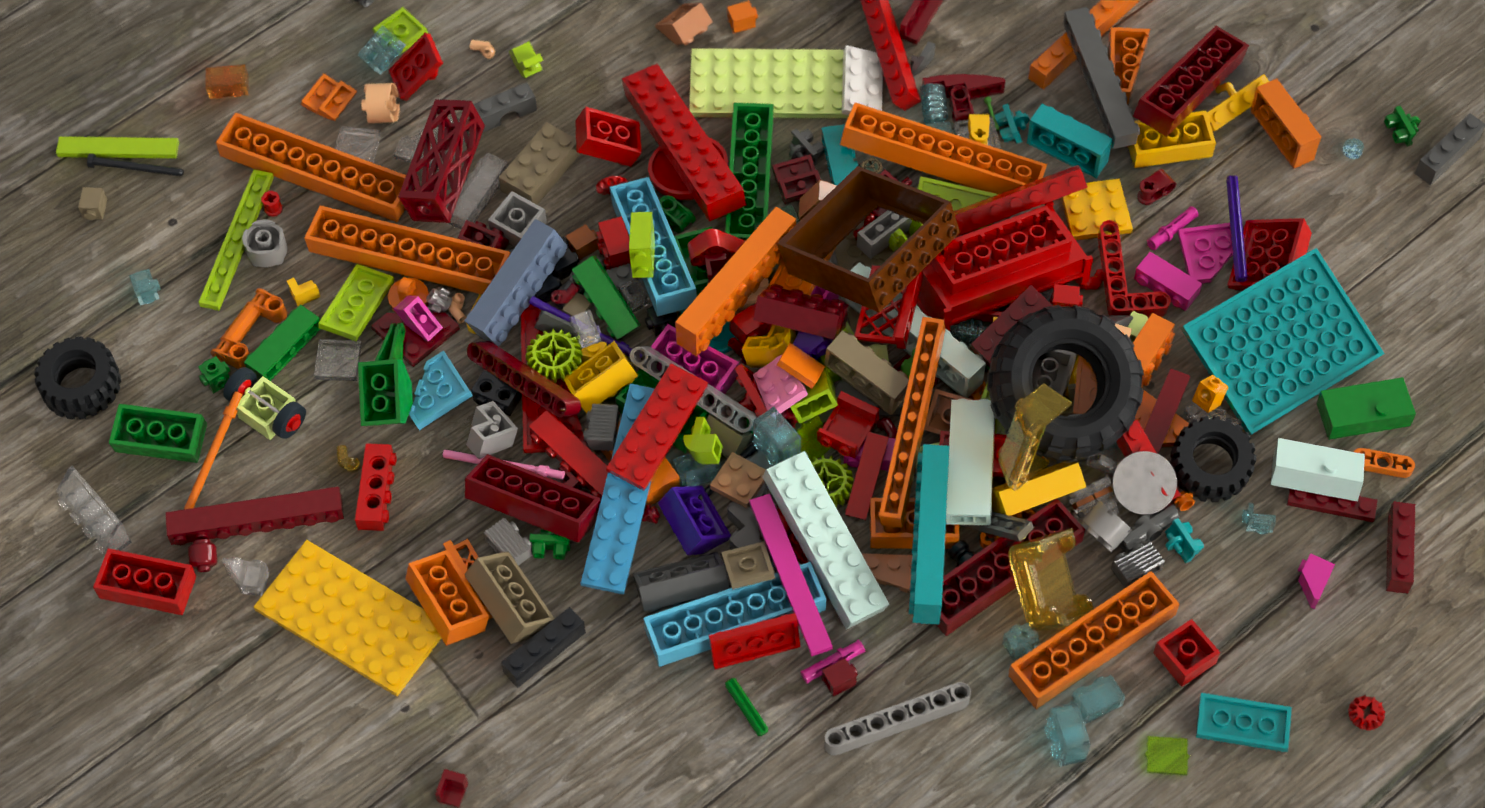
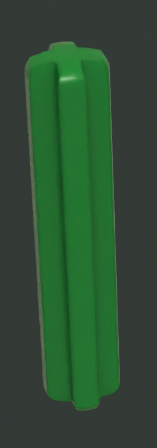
(746, 707)

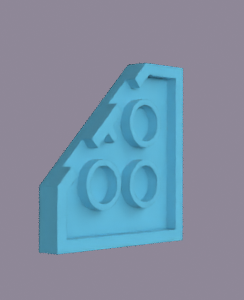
(437, 391)

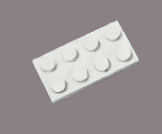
(861, 79)

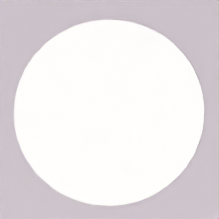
(1141, 490)

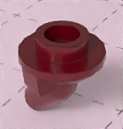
(651, 514)

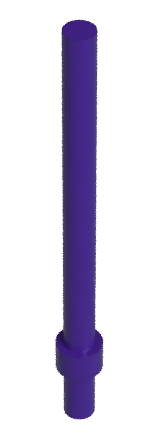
(546, 307)

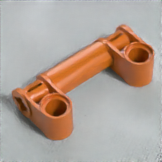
(263, 305)

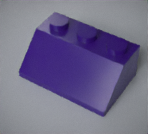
(694, 520)

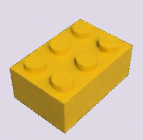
(600, 376)

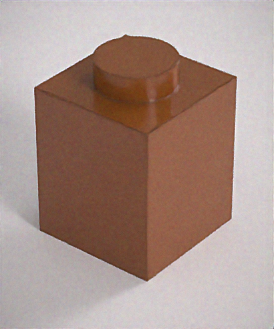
(582, 241)

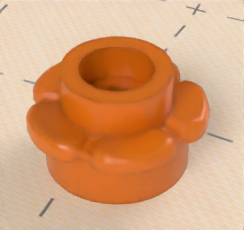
(1184, 501)

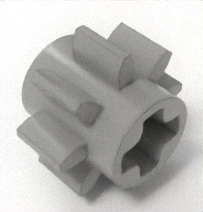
(439, 299)

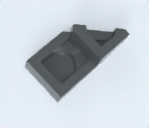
(920, 63)

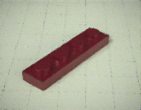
(1362, 510)

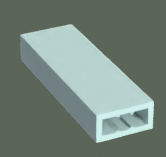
(970, 462)

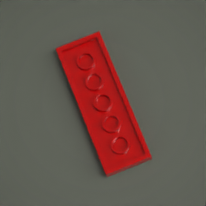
(657, 427)

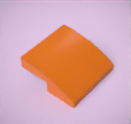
(328, 97)
(800, 365)

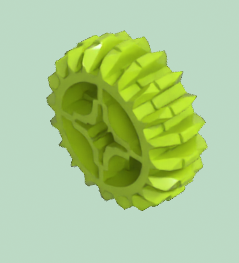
(541, 354)
(840, 478)

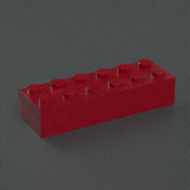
(532, 498)

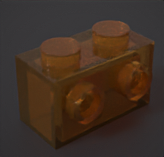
(227, 81)

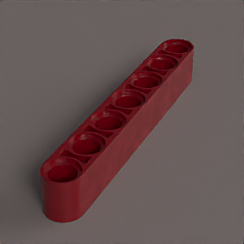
(523, 378)

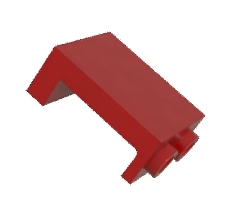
(848, 425)

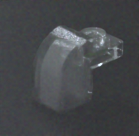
(585, 329)

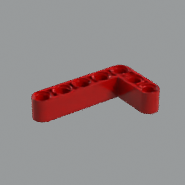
(1118, 279)

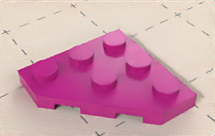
(1205, 250)

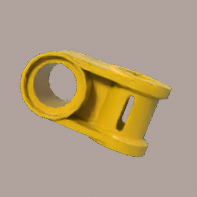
(978, 127)

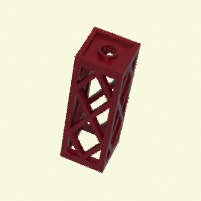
(423, 203)

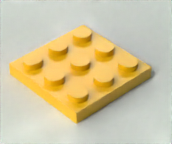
(1094, 205)

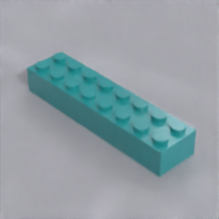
(929, 534)

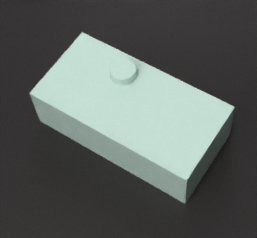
(1318, 469)

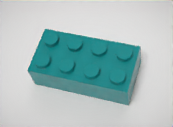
(1069, 140)

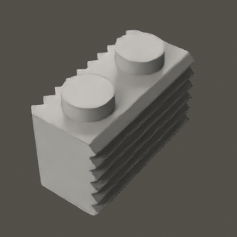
(505, 537)

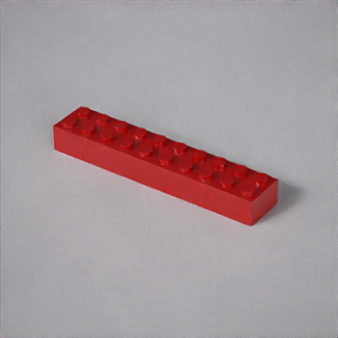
(684, 142)

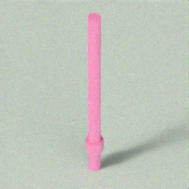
(541, 469)

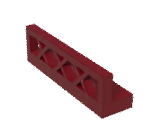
(918, 19)

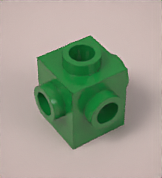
(214, 374)

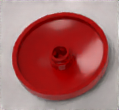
(666, 179)

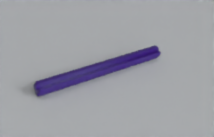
(1236, 228)

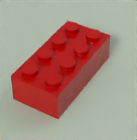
(145, 581)

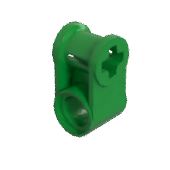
(678, 215)

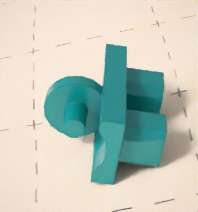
(1007, 117)
(1181, 541)

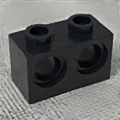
(498, 391)

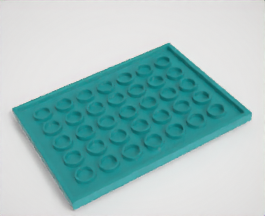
(1282, 341)

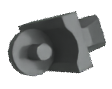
(802, 147)

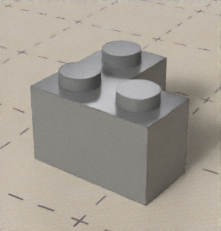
(490, 431)

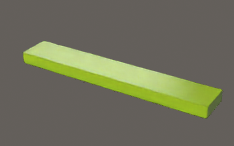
(117, 147)

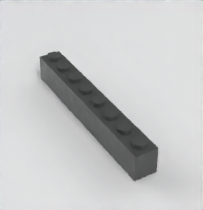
(1101, 77)

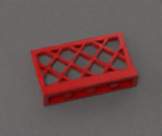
(903, 320)

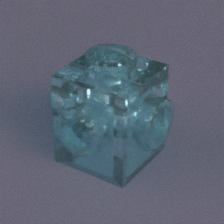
(1020, 640)

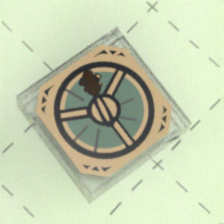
(872, 164)

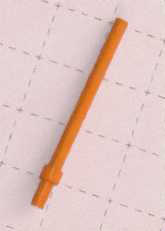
(229, 414)

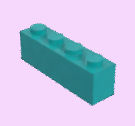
(838, 157)

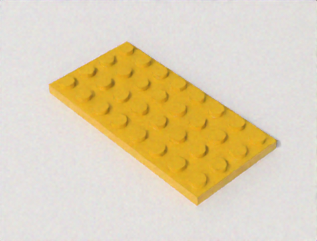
(350, 617)

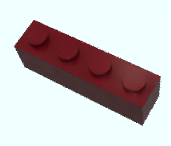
(1400, 547)

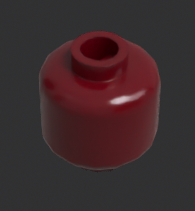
(202, 555)

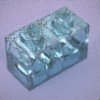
(379, 47)
(694, 473)

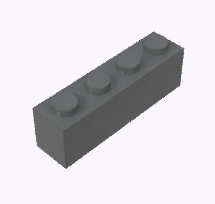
(1450, 149)

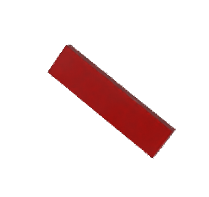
(866, 476)

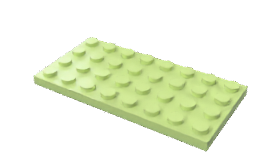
(794, 80)

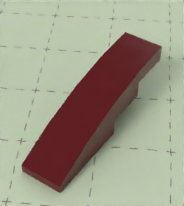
(977, 85)
(1166, 408)

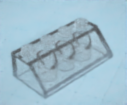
(91, 512)

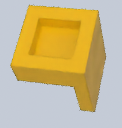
(303, 293)

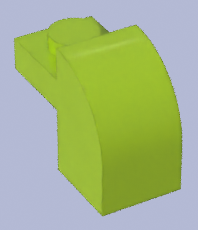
(526, 60)
(702, 445)

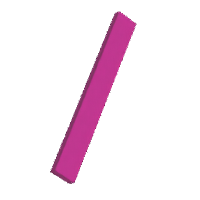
(790, 575)

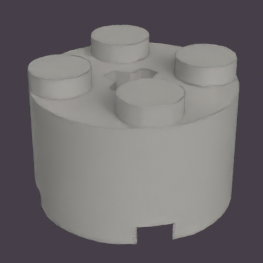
(265, 244)
(1105, 526)

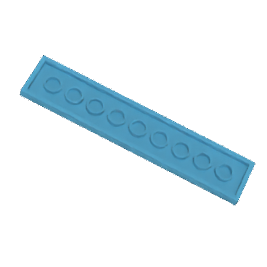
(618, 514)

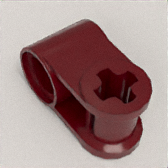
(960, 107)
(1155, 187)

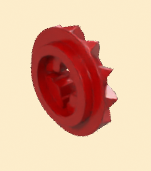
(604, 185)
(1371, 721)

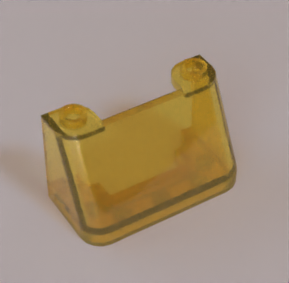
(1046, 582)

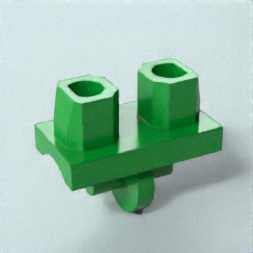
(1405, 125)
(549, 541)

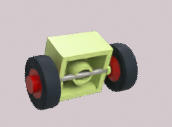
(264, 405)

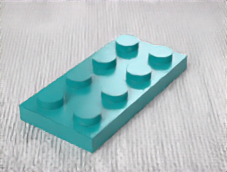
(1243, 722)

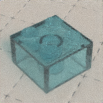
(775, 437)
(1067, 734)

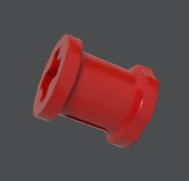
(271, 202)

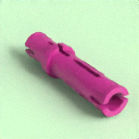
(1166, 232)
(848, 652)

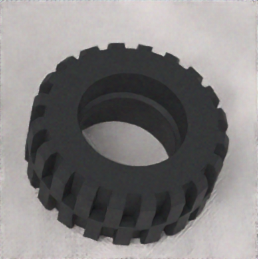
(84, 399)
(1221, 434)

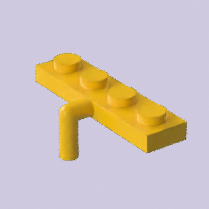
(1235, 103)

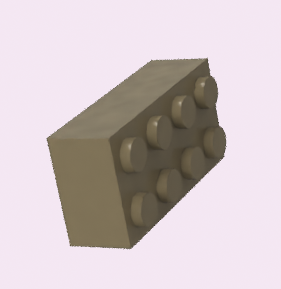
(540, 164)
(866, 372)
(508, 596)

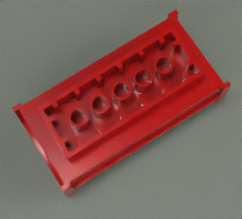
(999, 264)

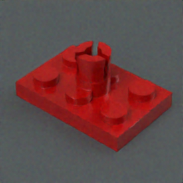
(416, 66)
(753, 399)

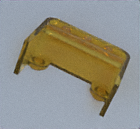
(1025, 433)

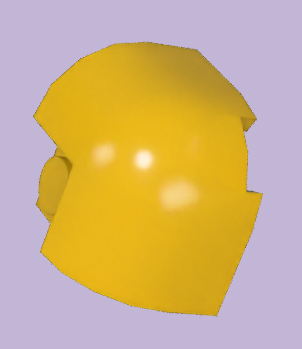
(764, 349)

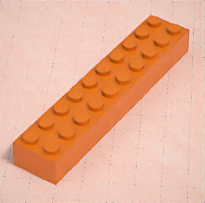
(937, 151)
(313, 166)
(404, 250)

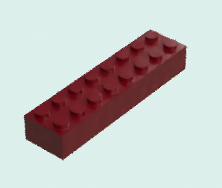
(1190, 81)
(989, 572)

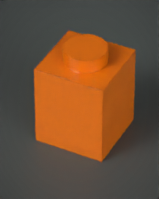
(742, 16)

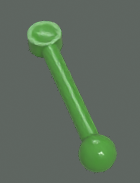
(987, 100)

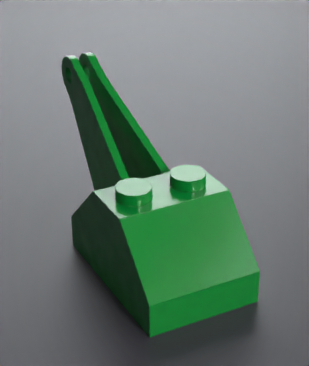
(385, 383)

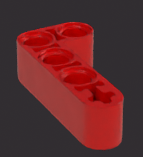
(712, 242)

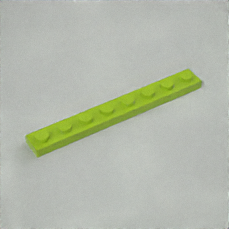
(233, 246)

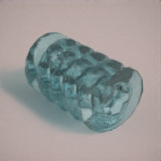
(933, 103)
(967, 330)

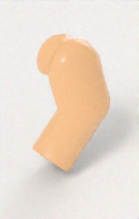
(483, 46)
(456, 307)

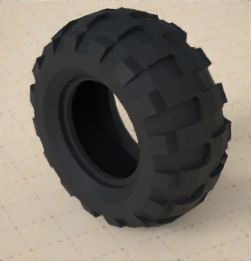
(1106, 351)

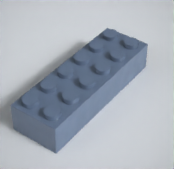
(516, 283)

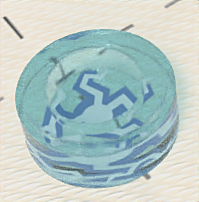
(1353, 148)

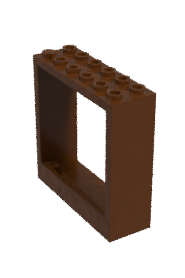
(842, 211)

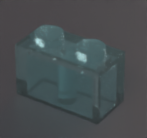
(1098, 698)

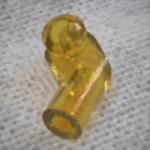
(344, 461)

